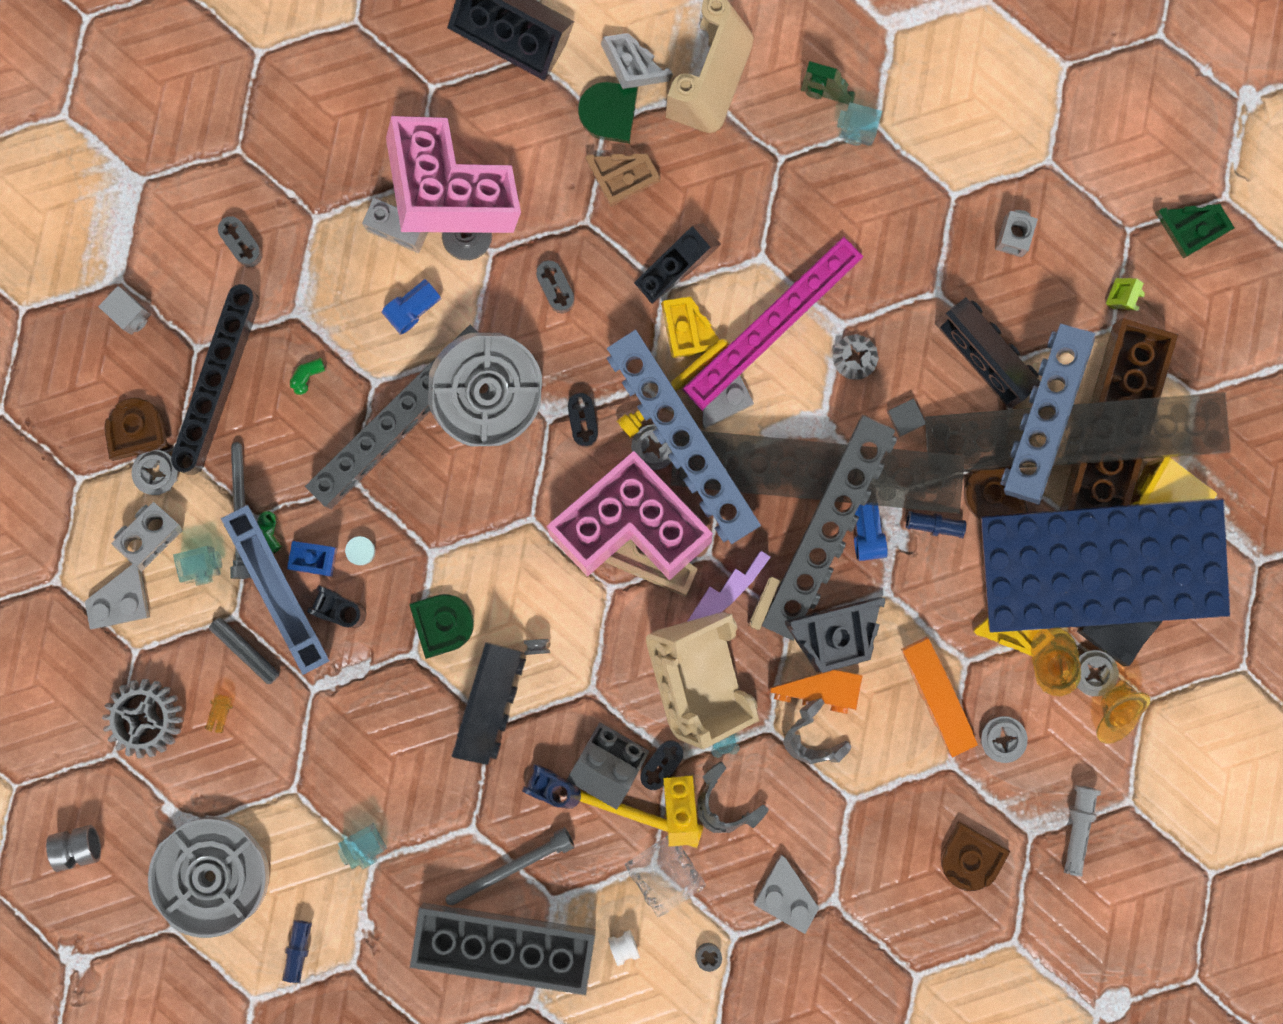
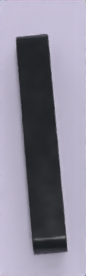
(213, 365)

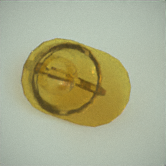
(1056, 661)
(1121, 712)

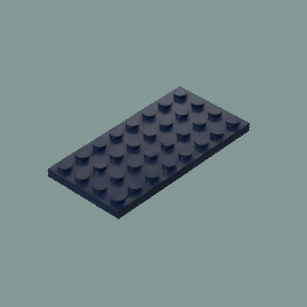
(1106, 565)

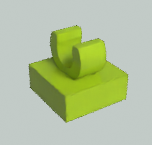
(1125, 294)

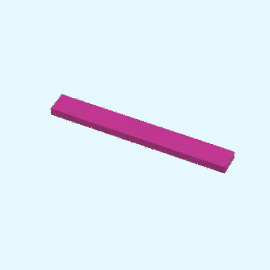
(772, 323)

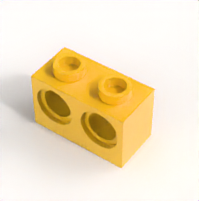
(681, 811)

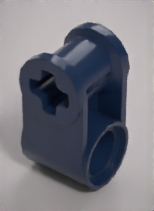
(547, 786)

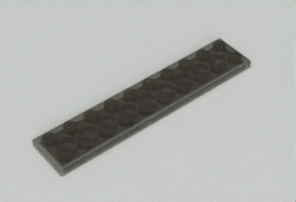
(1093, 432)
(805, 468)

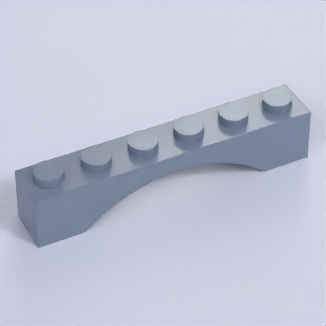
(274, 589)

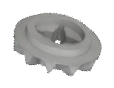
(851, 369)
(641, 443)
(143, 479)
(1108, 674)
(1014, 748)

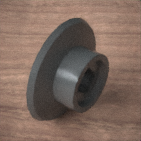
(467, 248)

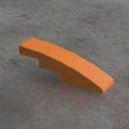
(939, 696)

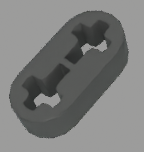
(235, 245)
(561, 284)

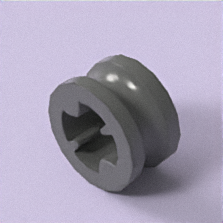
(536, 646)
(707, 966)

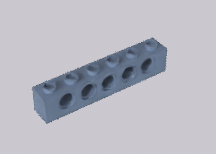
(1079, 345)

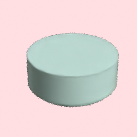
(360, 550)

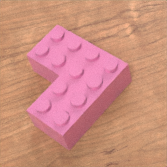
(444, 195)
(633, 506)

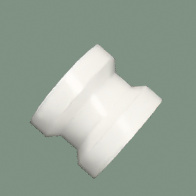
(623, 948)

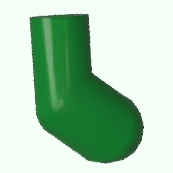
(302, 374)
(267, 524)

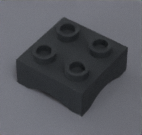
(1120, 640)

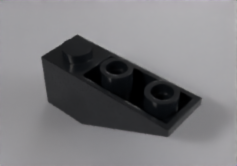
(677, 262)

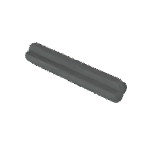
(244, 650)

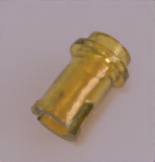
(219, 712)

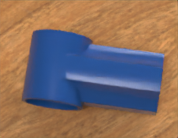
(405, 311)
(869, 539)

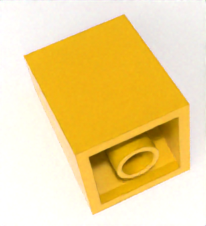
(1168, 482)

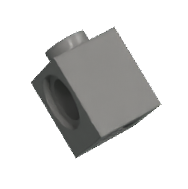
(1010, 243)
(125, 311)

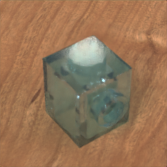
(859, 124)
(198, 565)
(362, 847)

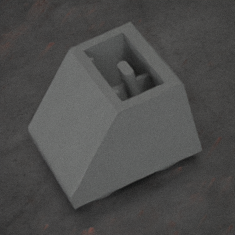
(608, 765)

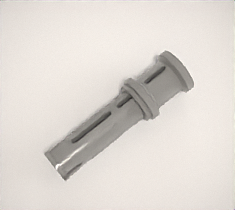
(1082, 817)

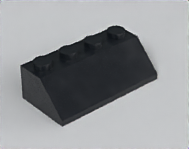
(514, 30)
(988, 352)
(488, 703)

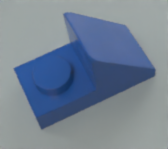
(312, 558)

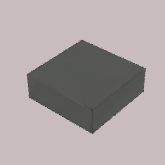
(906, 417)

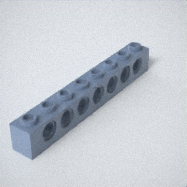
(632, 348)

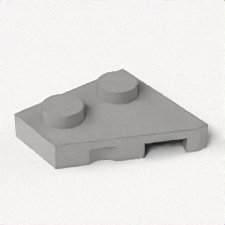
(632, 62)
(729, 402)
(787, 897)

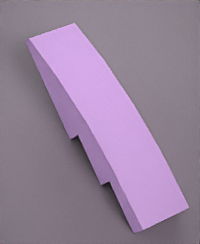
(716, 602)

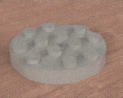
(490, 416)
(180, 884)

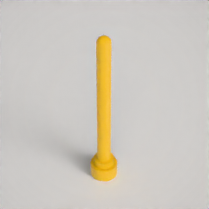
(631, 422)
(633, 814)

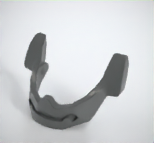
(798, 751)
(711, 820)

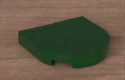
(608, 111)
(442, 623)

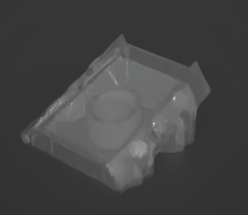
(665, 876)

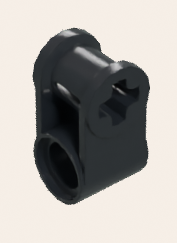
(332, 608)

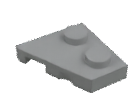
(118, 601)

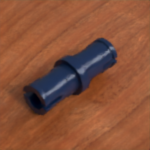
(935, 524)
(296, 951)

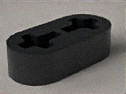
(576, 421)
(667, 769)

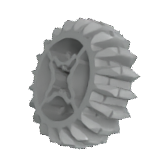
(137, 730)

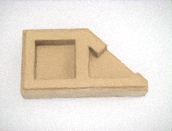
(763, 603)

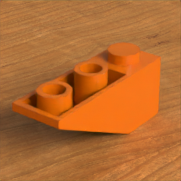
(834, 687)

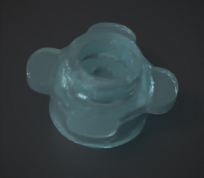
(730, 747)

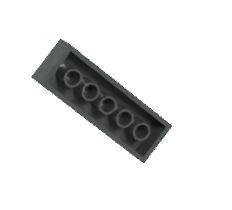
(503, 948)

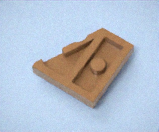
(622, 175)

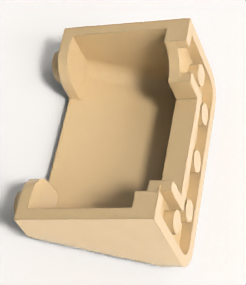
(706, 99)
(700, 680)

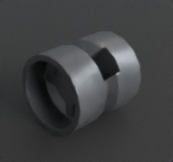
(78, 848)

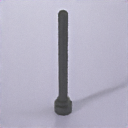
(238, 570)
(559, 842)

